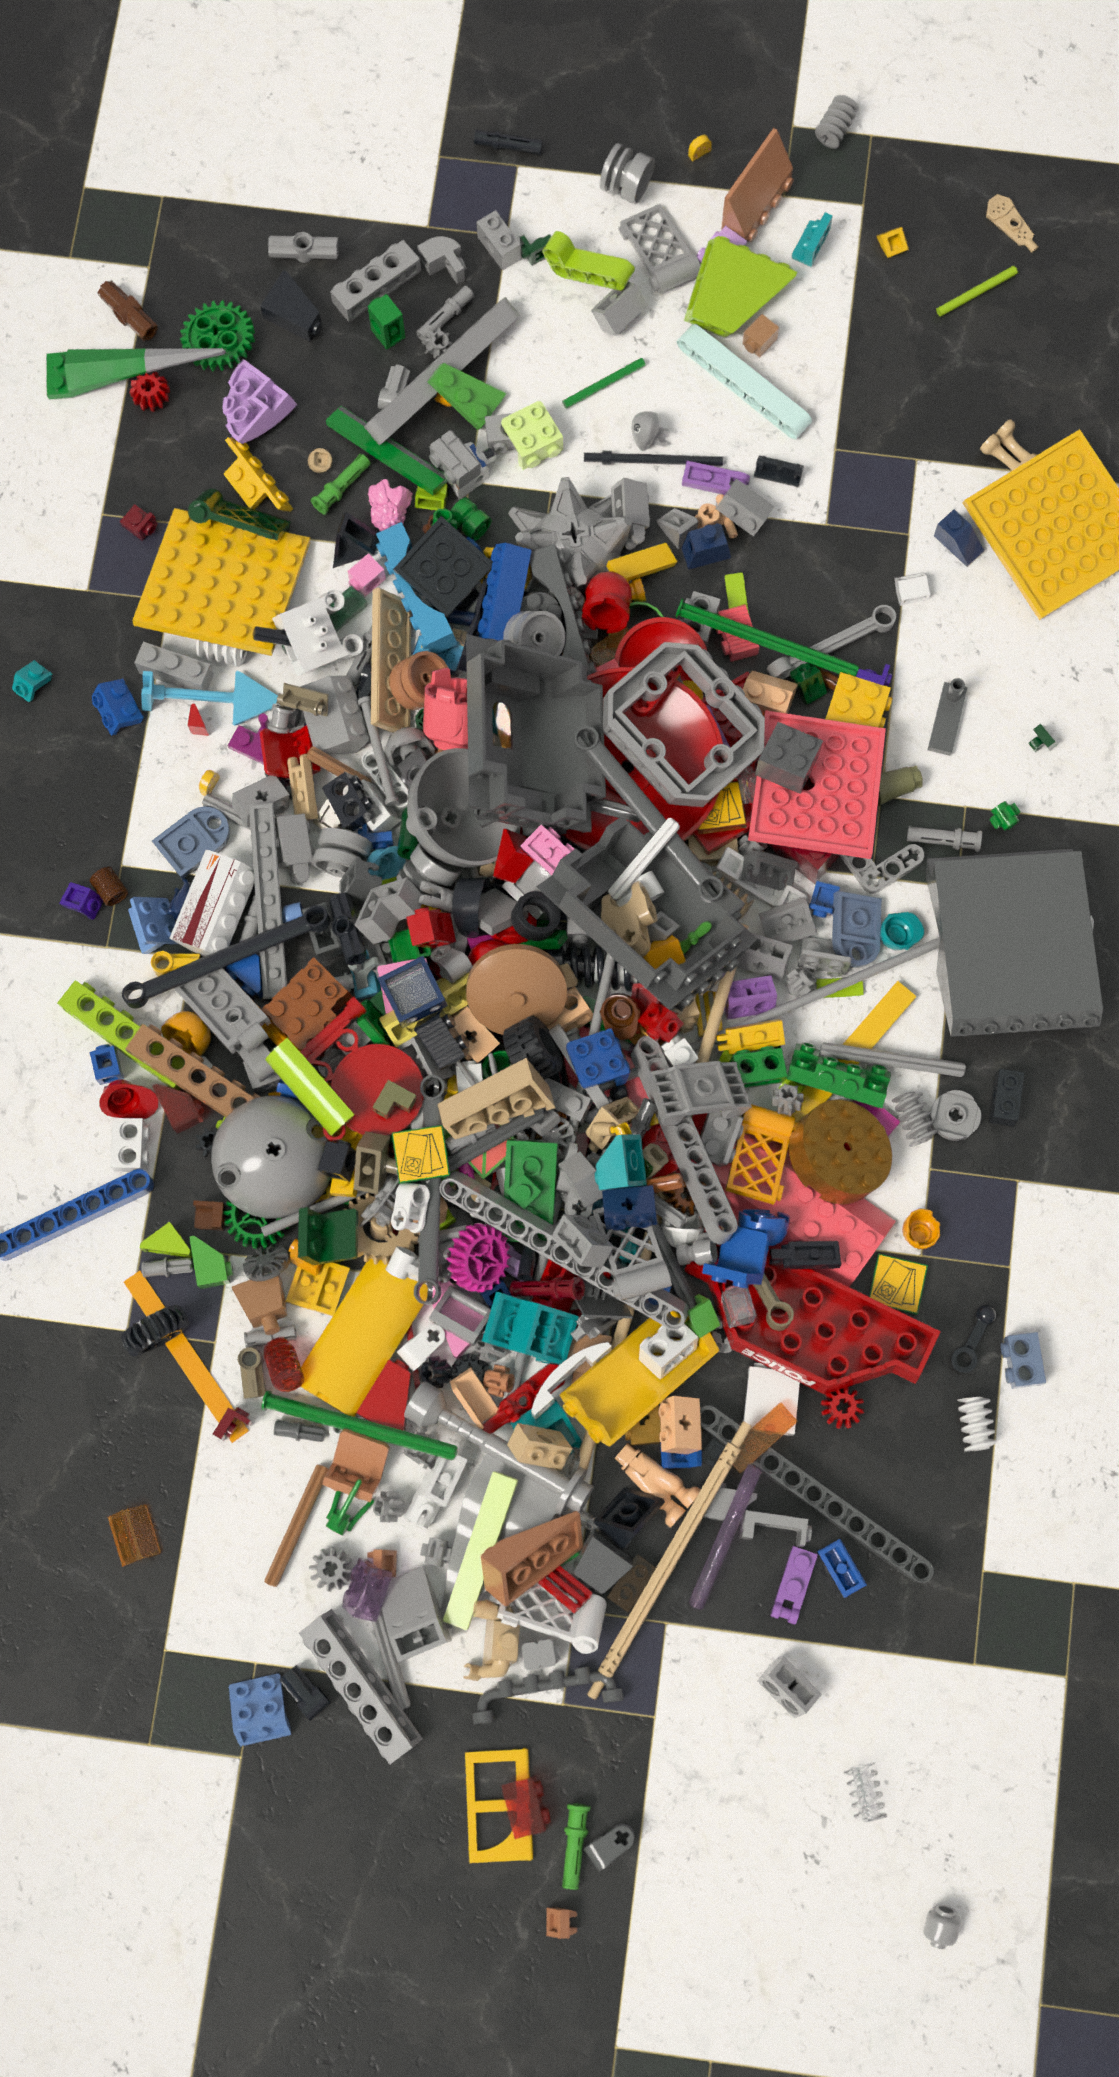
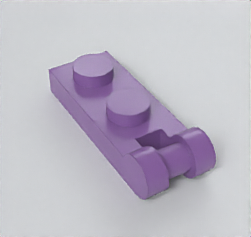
(711, 478)
(794, 1584)

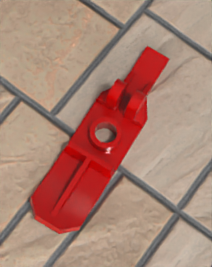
(510, 1408)

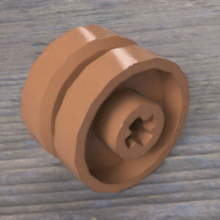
(411, 677)

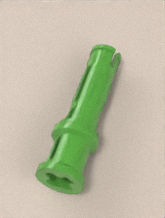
(333, 490)
(576, 1832)

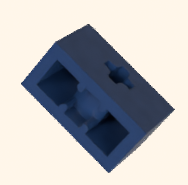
(619, 1201)

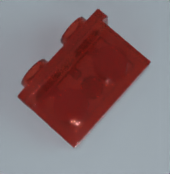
(526, 1807)

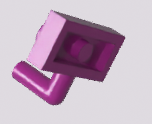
(248, 742)

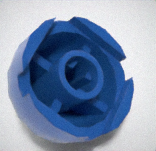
(765, 1222)

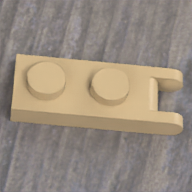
(302, 787)

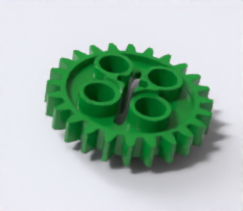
(218, 334)

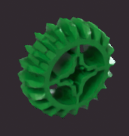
(248, 1222)

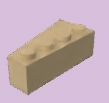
(495, 1100)

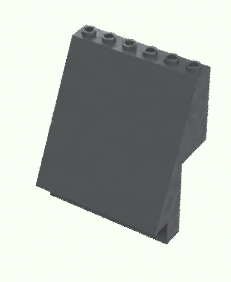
(1014, 942)

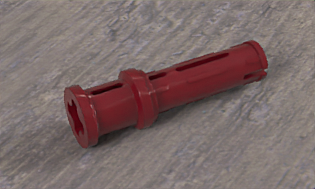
(557, 1288)

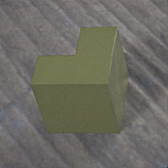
(392, 1096)

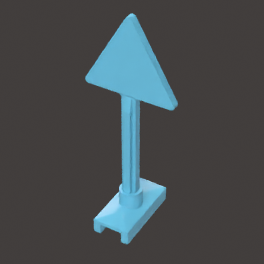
(248, 698)

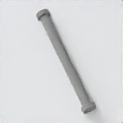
(391, 800)

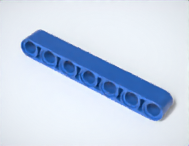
(84, 1214)

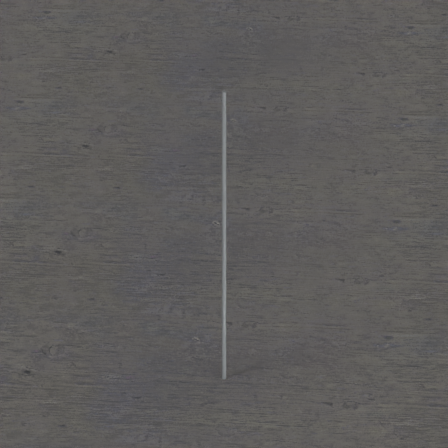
(765, 1016)

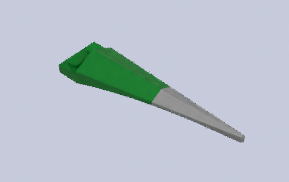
(88, 369)

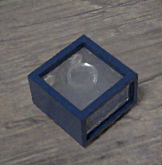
(412, 992)

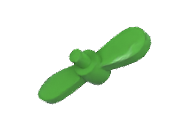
(693, 936)

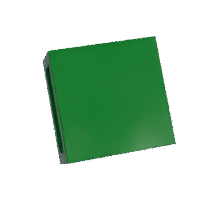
(402, 948)

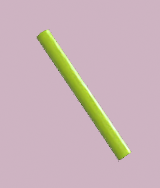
(976, 291)

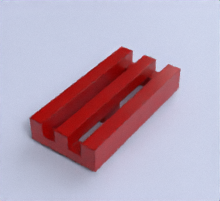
(569, 1585)

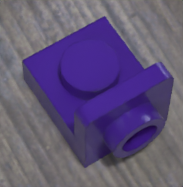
(872, 676)
(81, 900)

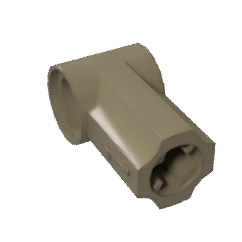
(252, 1376)

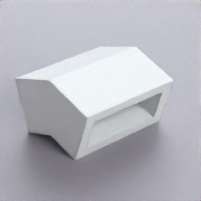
(912, 588)

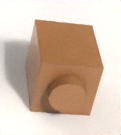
(760, 336)

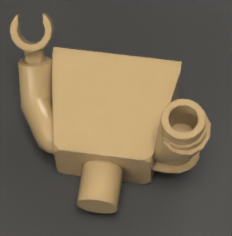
(499, 1644)

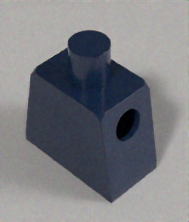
(705, 546)

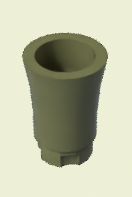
(898, 783)

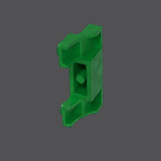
(837, 1077)

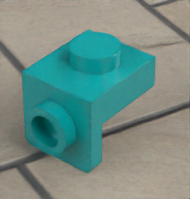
(30, 679)

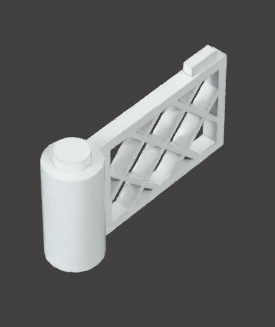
(583, 1626)

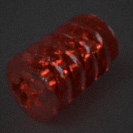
(283, 1365)

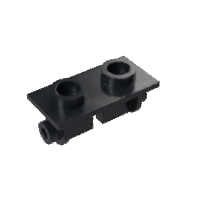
(778, 471)

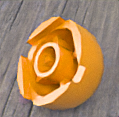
(189, 1031)

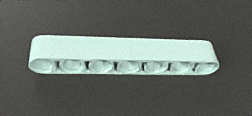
(744, 381)

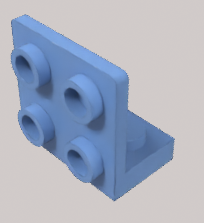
(258, 1710)

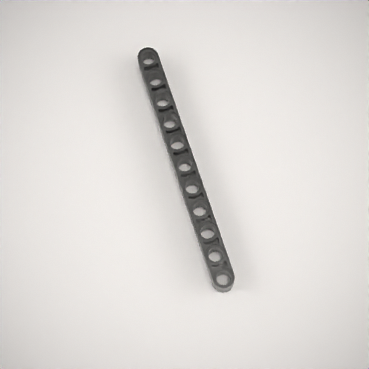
(821, 1505)

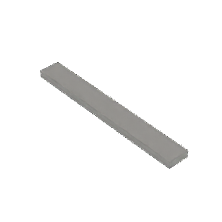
(267, 894)

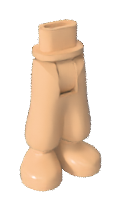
(657, 1481)

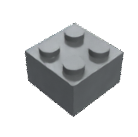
(789, 757)

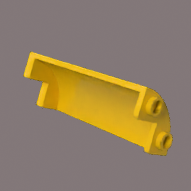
(361, 1337)
(623, 1390)

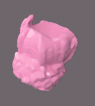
(388, 504)

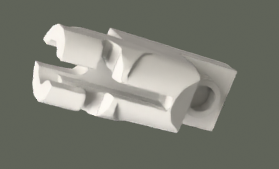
(435, 1491)

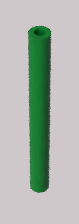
(603, 383)

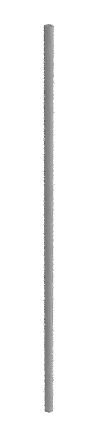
(594, 1028)

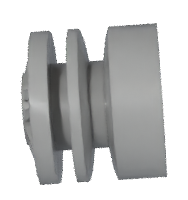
(624, 173)
(429, 869)

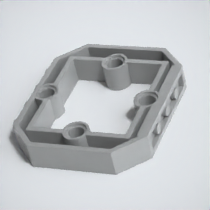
(708, 676)

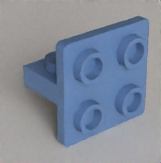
(151, 922)

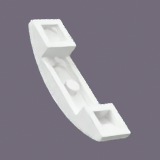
(731, 868)
(591, 1355)

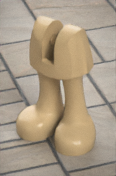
(1005, 437)

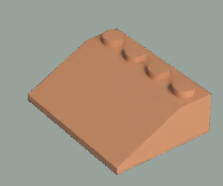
(758, 188)

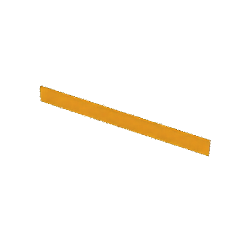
(185, 1355)

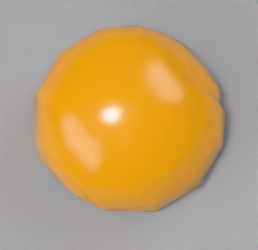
(921, 1229)

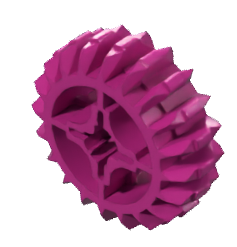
(477, 1273)

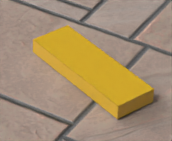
(643, 562)

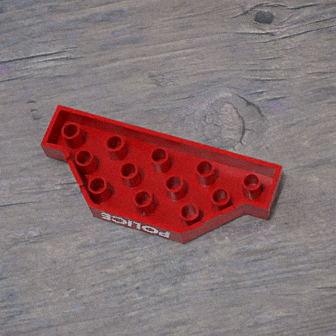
(834, 1333)

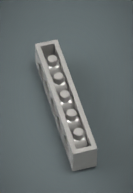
(372, 1691)

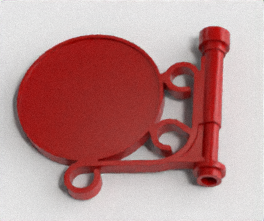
(364, 1074)

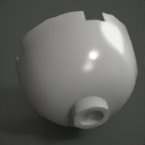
(405, 742)

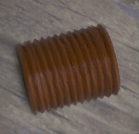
(108, 886)

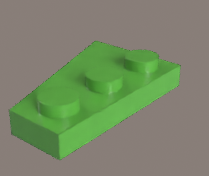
(466, 394)

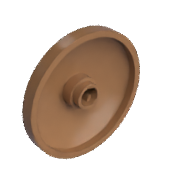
(515, 985)

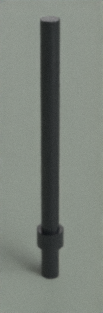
(608, 457)

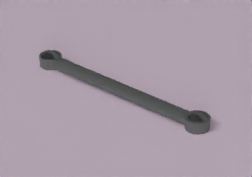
(647, 812)
(430, 1234)

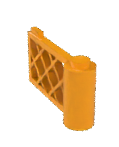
(773, 1127)

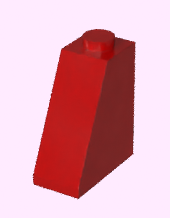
(388, 1396)

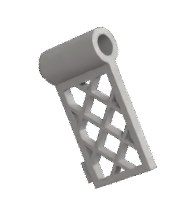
(673, 269)
(636, 1278)

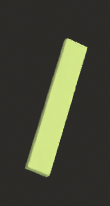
(484, 1535)

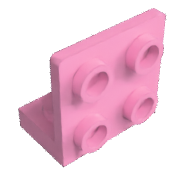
(546, 848)

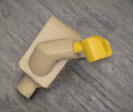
(612, 1121)

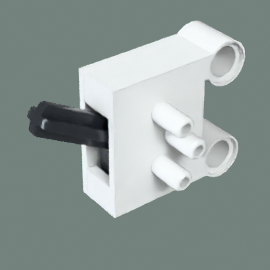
(310, 634)

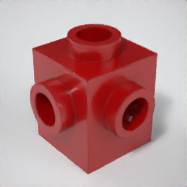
(660, 1022)

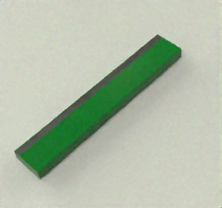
(388, 452)

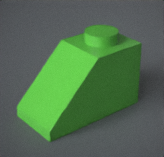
(209, 1265)

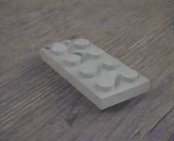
(219, 999)

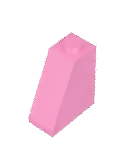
(461, 1315)

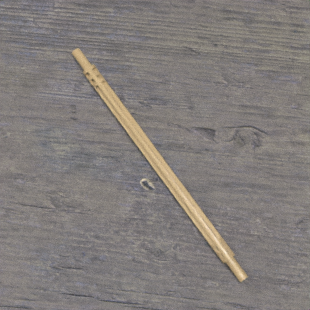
(670, 1558)

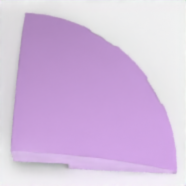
(254, 403)

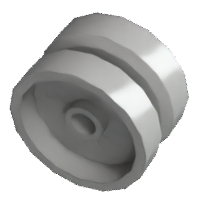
(537, 629)
(339, 850)

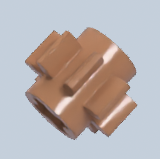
(499, 1380)

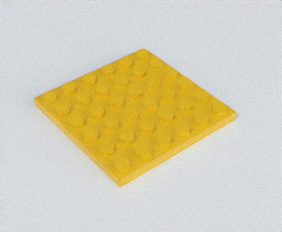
(1053, 523)
(220, 582)

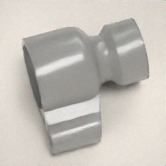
(701, 1251)

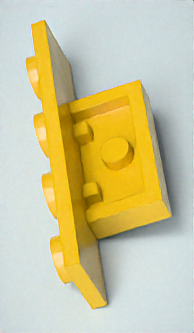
(251, 480)

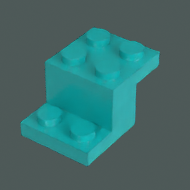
(530, 1328)

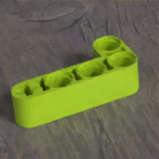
(586, 265)

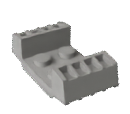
(698, 1090)

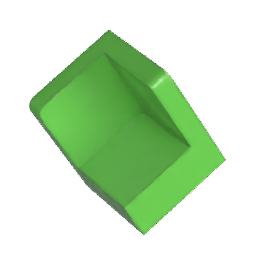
(702, 1317)

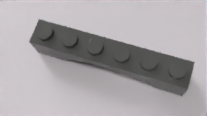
(549, 570)

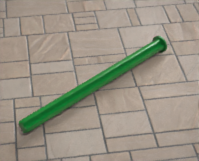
(766, 639)
(359, 1425)

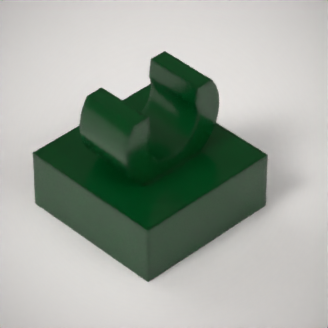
(1043, 738)

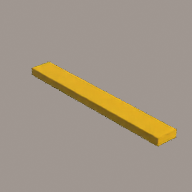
(864, 1036)

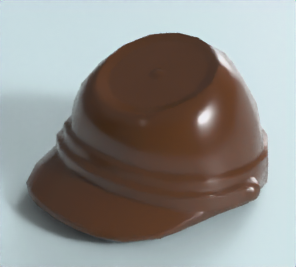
(621, 1014)

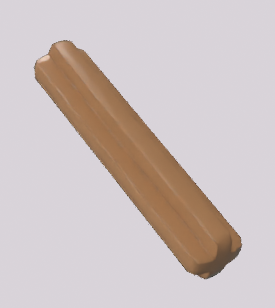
(332, 764)

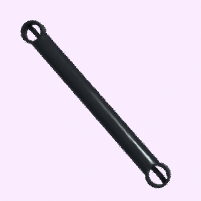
(226, 957)

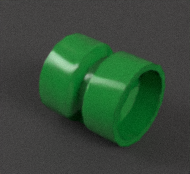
(472, 521)

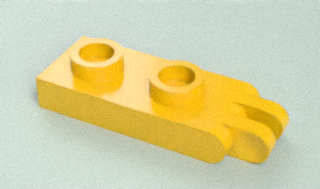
(752, 1036)

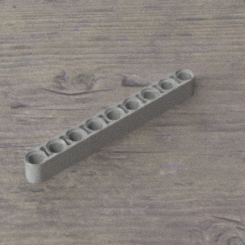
(456, 356)
(689, 1149)

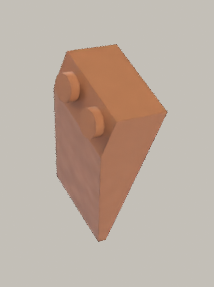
(529, 1556)

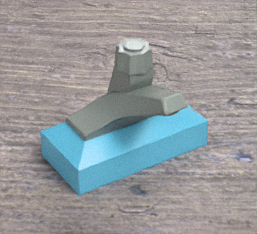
(365, 979)

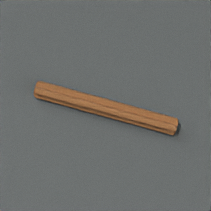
(296, 1526)

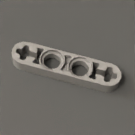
(561, 1039)

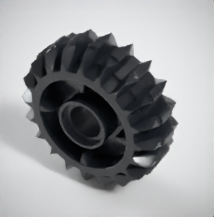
(155, 1330)

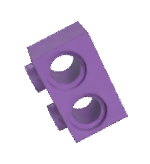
(750, 997)

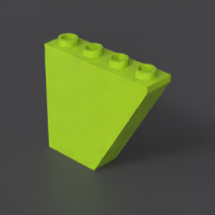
(733, 286)

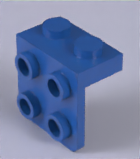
(598, 1059)
(741, 1258)

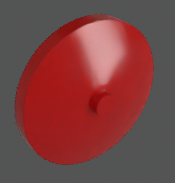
(649, 635)

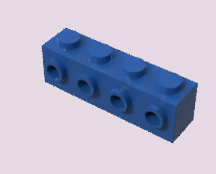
(505, 589)

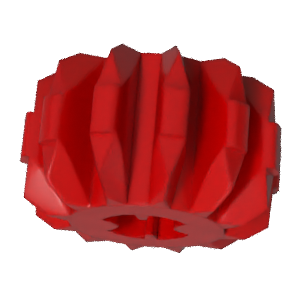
(149, 391)
(849, 1412)

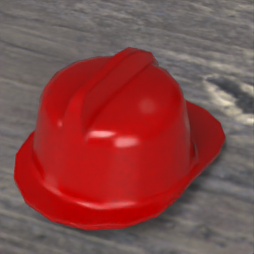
(128, 1100)

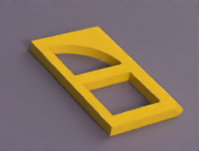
(510, 1848)

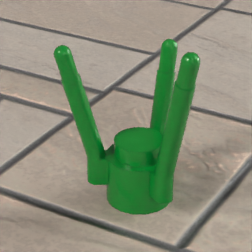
(339, 1521)

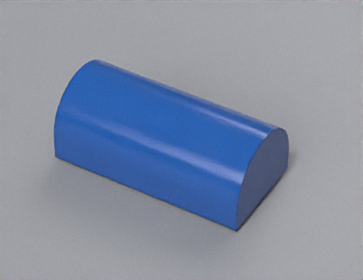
(842, 1568)

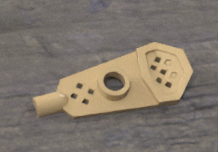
(1001, 213)

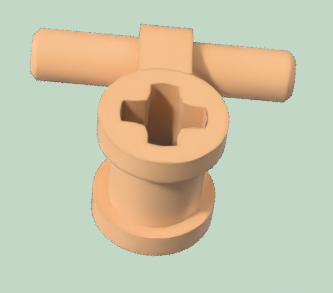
(709, 515)

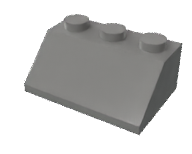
(344, 726)

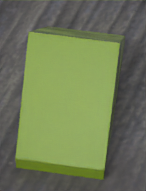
(166, 1242)

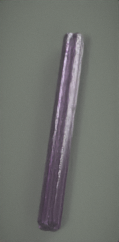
(725, 1537)

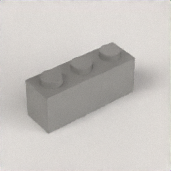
(174, 667)

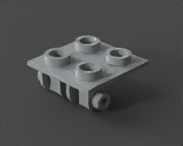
(383, 1204)

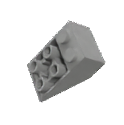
(413, 1615)

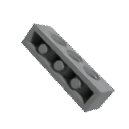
(389, 279)

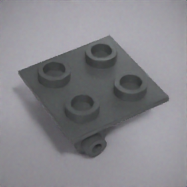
(600, 1304)

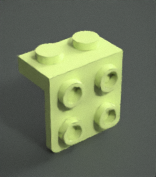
(533, 434)

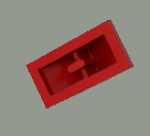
(511, 858)

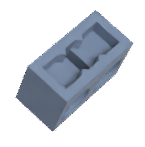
(1031, 1360)

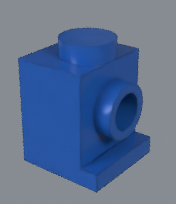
(101, 1055)

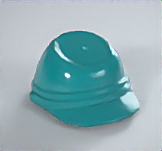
(901, 931)

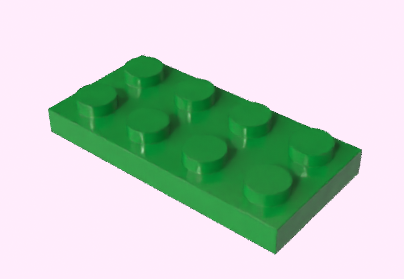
(539, 1162)

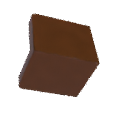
(209, 1215)

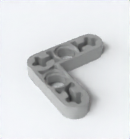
(871, 870)

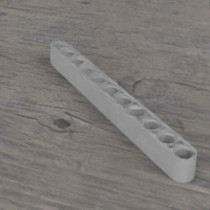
(550, 1248)

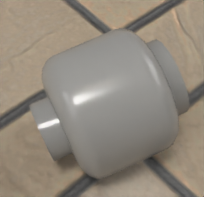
(942, 1926)

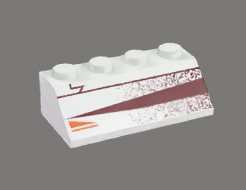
(213, 904)

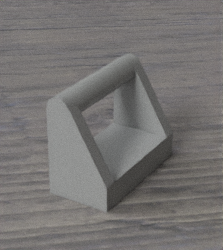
(454, 1327)

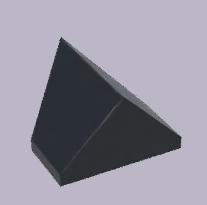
(353, 541)

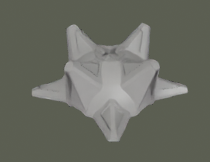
(583, 533)

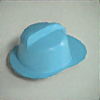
(388, 861)

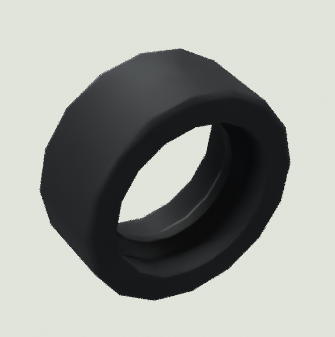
(527, 930)

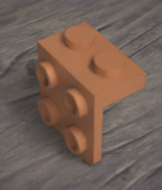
(356, 1459)

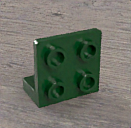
(327, 1236)

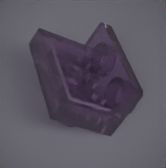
(366, 1590)

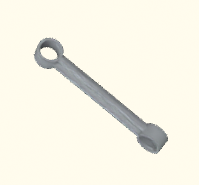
(781, 667)

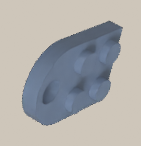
(189, 837)
(856, 926)

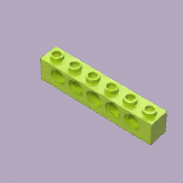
(74, 1002)

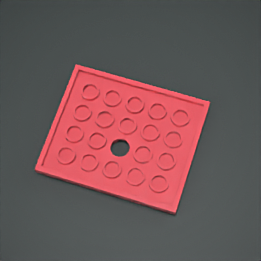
(841, 806)

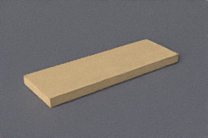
(389, 646)

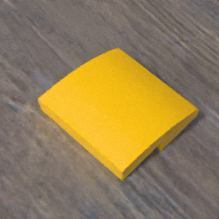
(318, 1292)

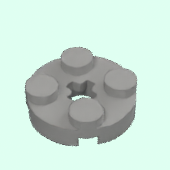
(967, 1109)

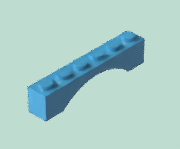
(432, 624)

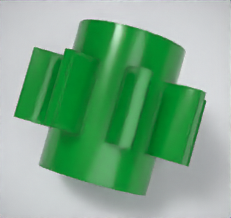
(1005, 815)

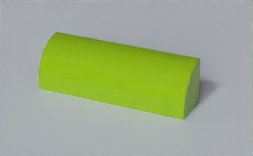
(309, 1087)

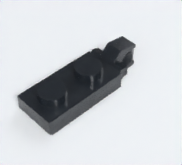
(807, 1255)

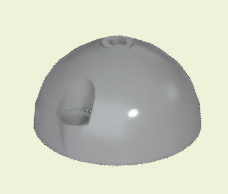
(442, 815)
(269, 1183)

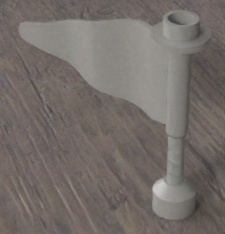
(537, 1496)

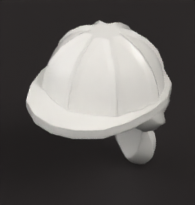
(687, 1233)

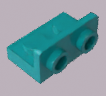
(812, 240)

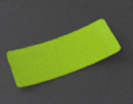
(735, 590)
(853, 990)

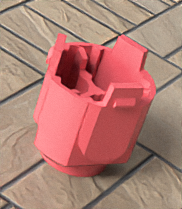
(446, 711)

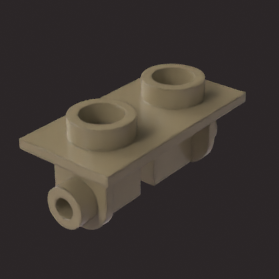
(304, 699)

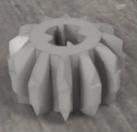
(339, 1572)

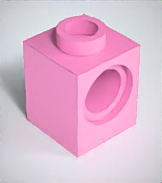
(366, 575)

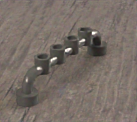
(532, 1685)

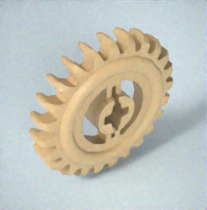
(380, 1250)

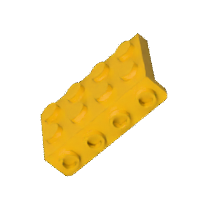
(859, 702)

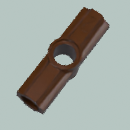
(127, 310)

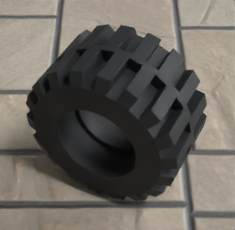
(533, 1041)

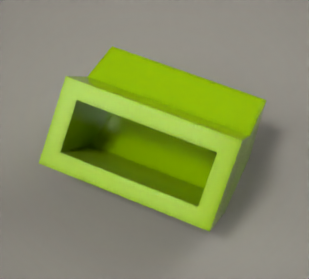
(432, 502)

